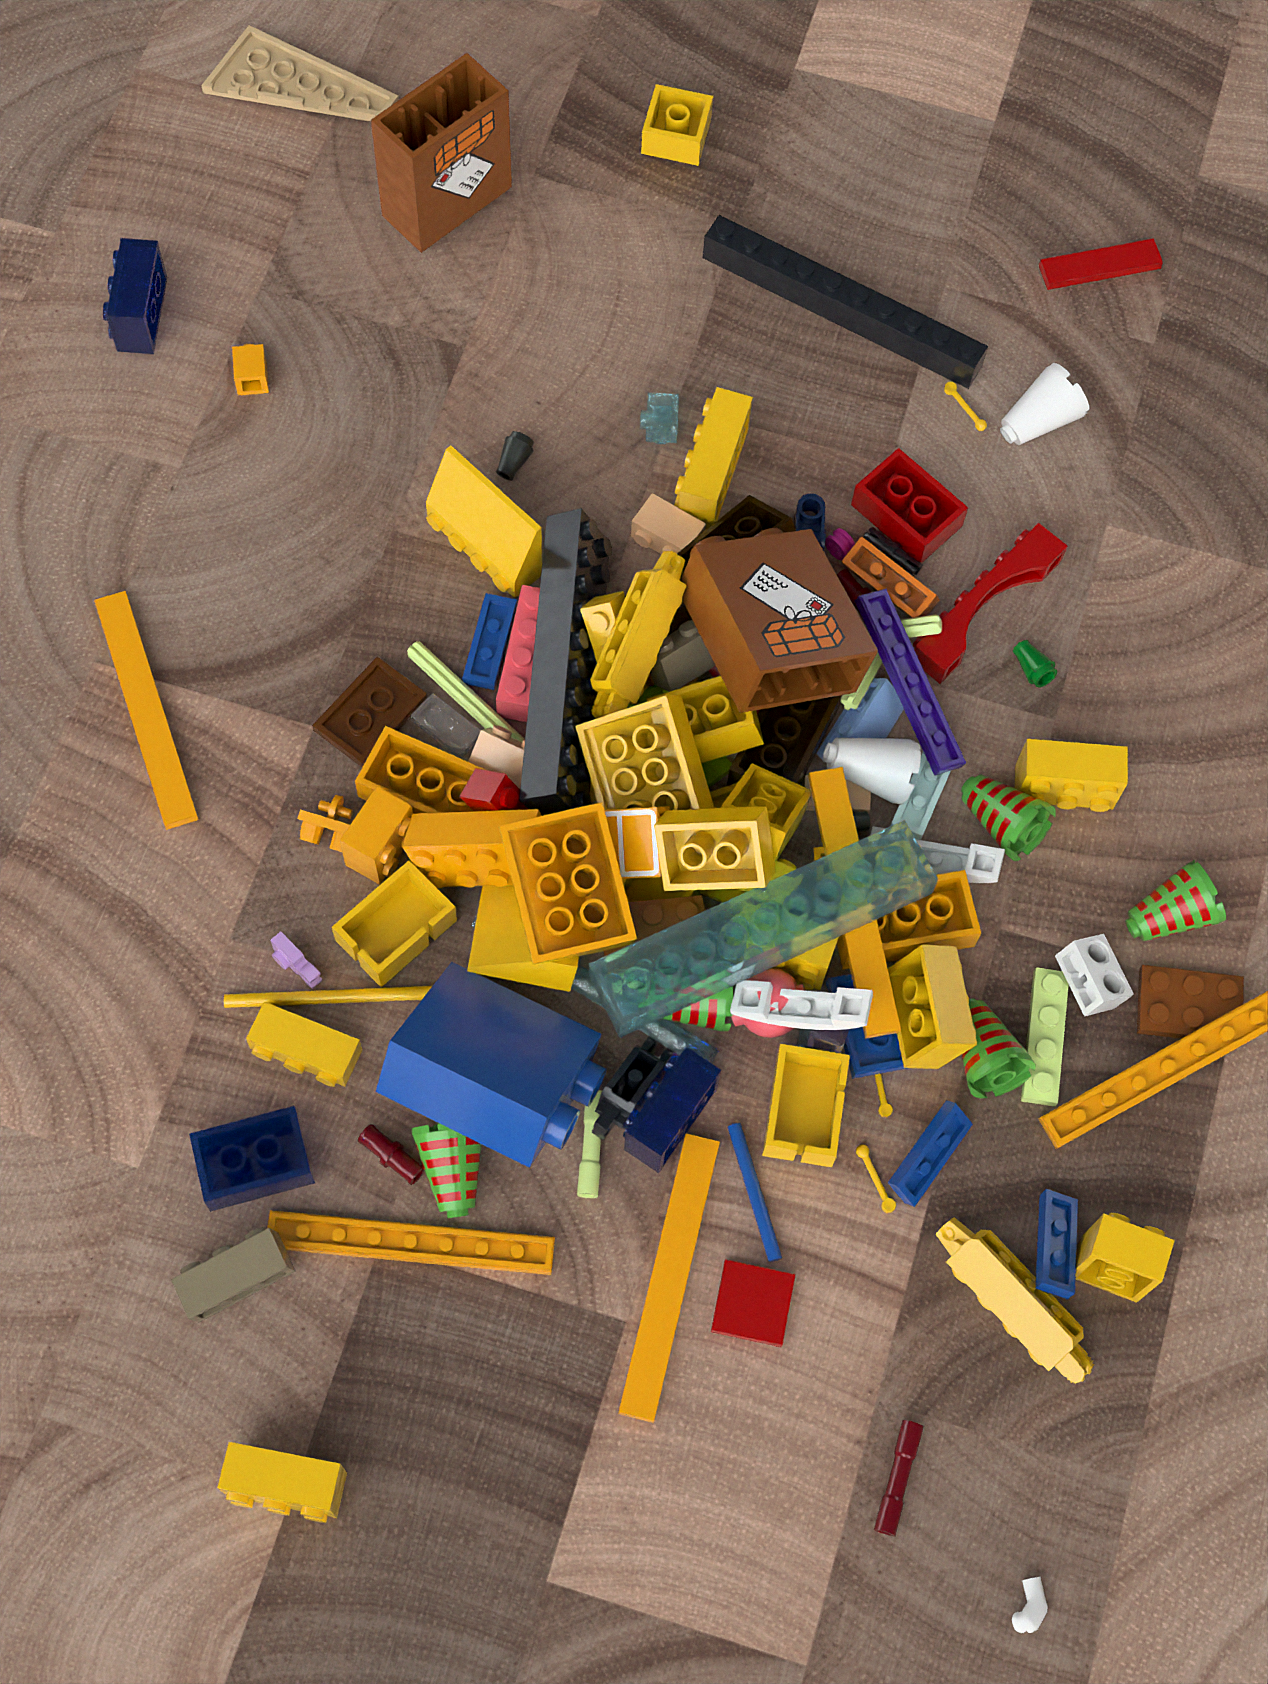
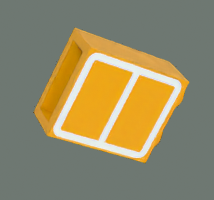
(635, 840)

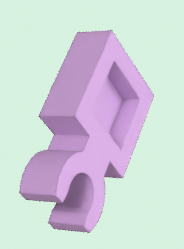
(288, 955)

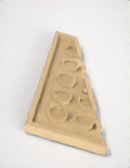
(282, 75)

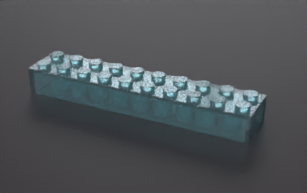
(761, 928)

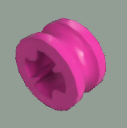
(839, 543)

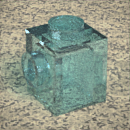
(661, 418)

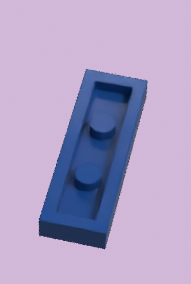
(489, 641)
(930, 1153)
(1057, 1244)

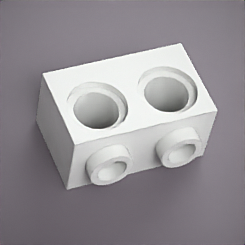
(1094, 974)

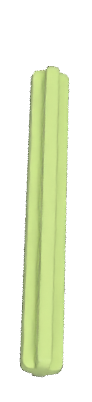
(457, 689)

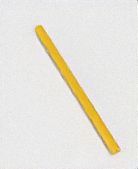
(326, 996)

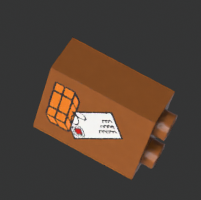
(443, 152)
(776, 619)

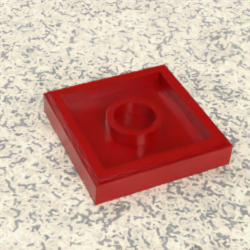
(753, 1303)

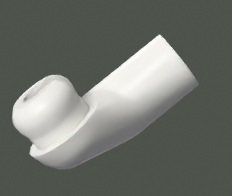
(1035, 1608)

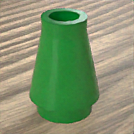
(1035, 665)

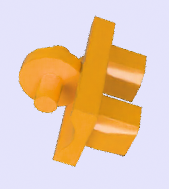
(314, 824)

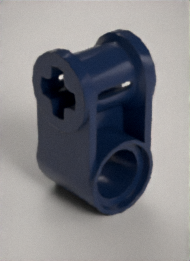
(816, 523)

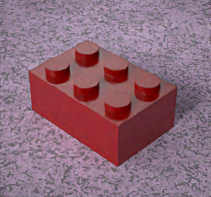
(909, 505)

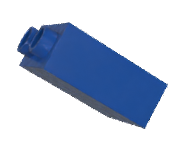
(492, 1065)

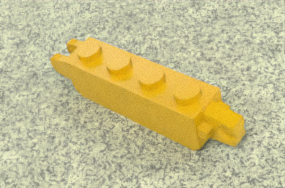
(637, 635)
(1011, 1294)

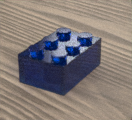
(135, 295)
(670, 1108)
(251, 1158)

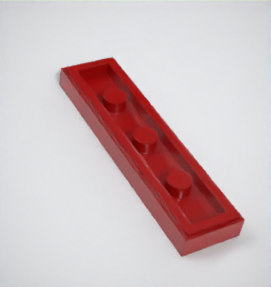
(1100, 264)

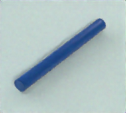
(754, 1192)

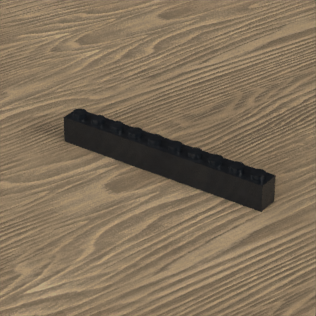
(844, 301)

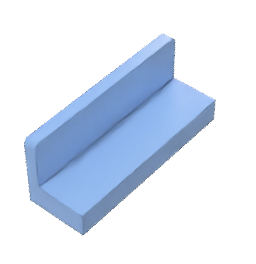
(872, 718)

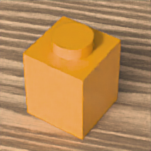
(250, 369)

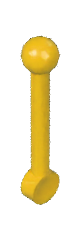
(950, 389)
(885, 1109)
(888, 1204)

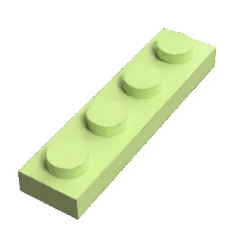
(1046, 1036)

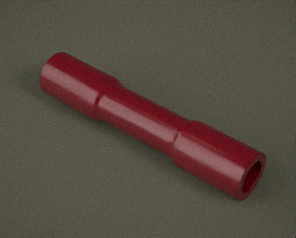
(892, 1501)

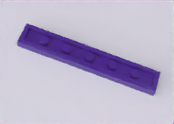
(910, 682)

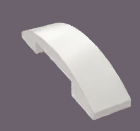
(979, 862)
(804, 1009)

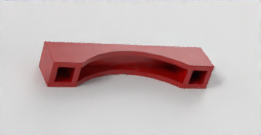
(1030, 561)

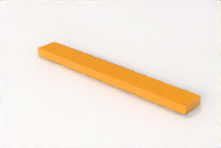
(146, 710)
(864, 943)
(1157, 1072)
(414, 1242)
(669, 1279)

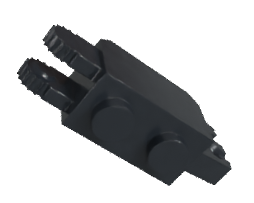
(628, 1087)

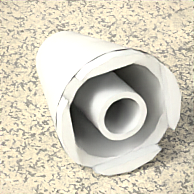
(1044, 406)
(876, 764)

